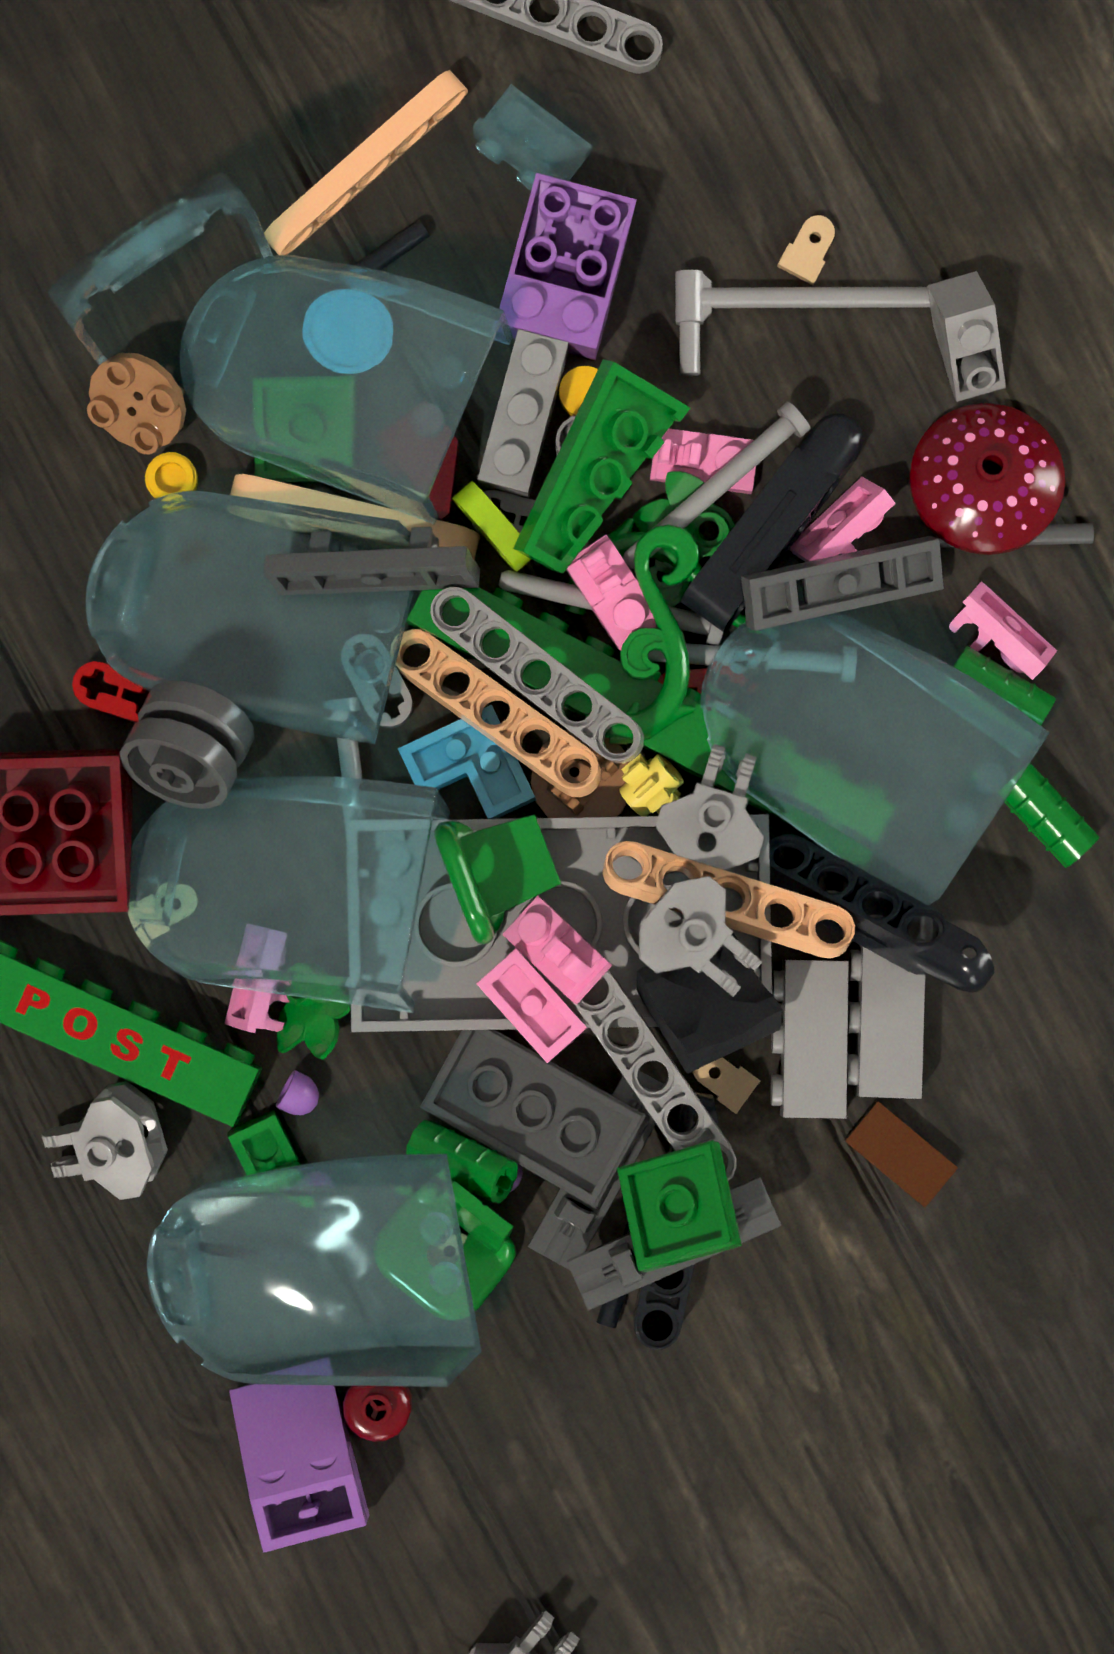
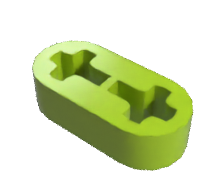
(490, 524)

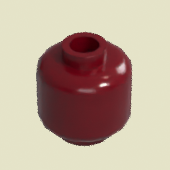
(369, 1426)

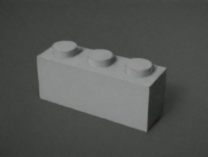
(523, 414)
(886, 1027)
(811, 1039)

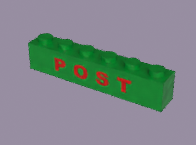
(124, 1038)

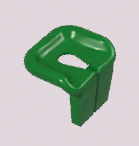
(507, 866)
(487, 1246)

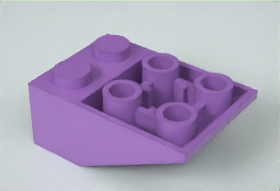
(567, 263)
(297, 1462)

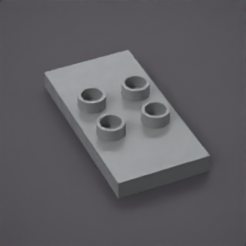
(448, 962)

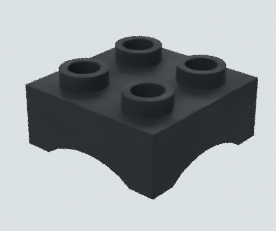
(701, 1016)

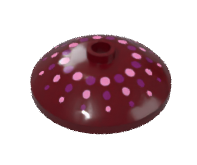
(981, 509)

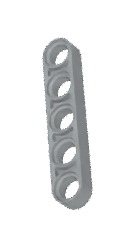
(564, 29)
(511, 669)
(645, 1049)

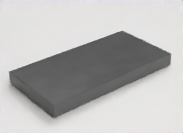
(535, 1113)

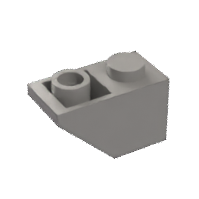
(967, 335)

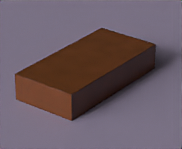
(900, 1154)

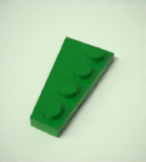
(605, 446)

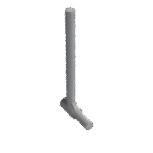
(696, 299)

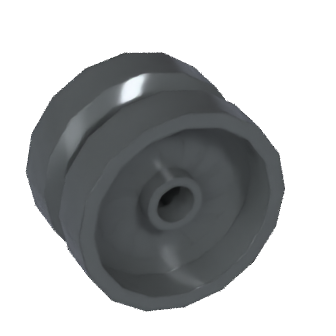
(187, 744)

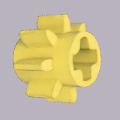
(650, 784)

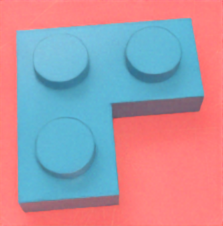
(463, 752)

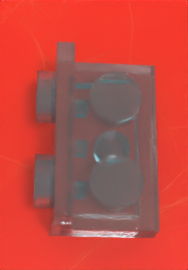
(529, 139)

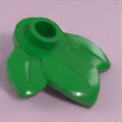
(678, 488)
(310, 1022)

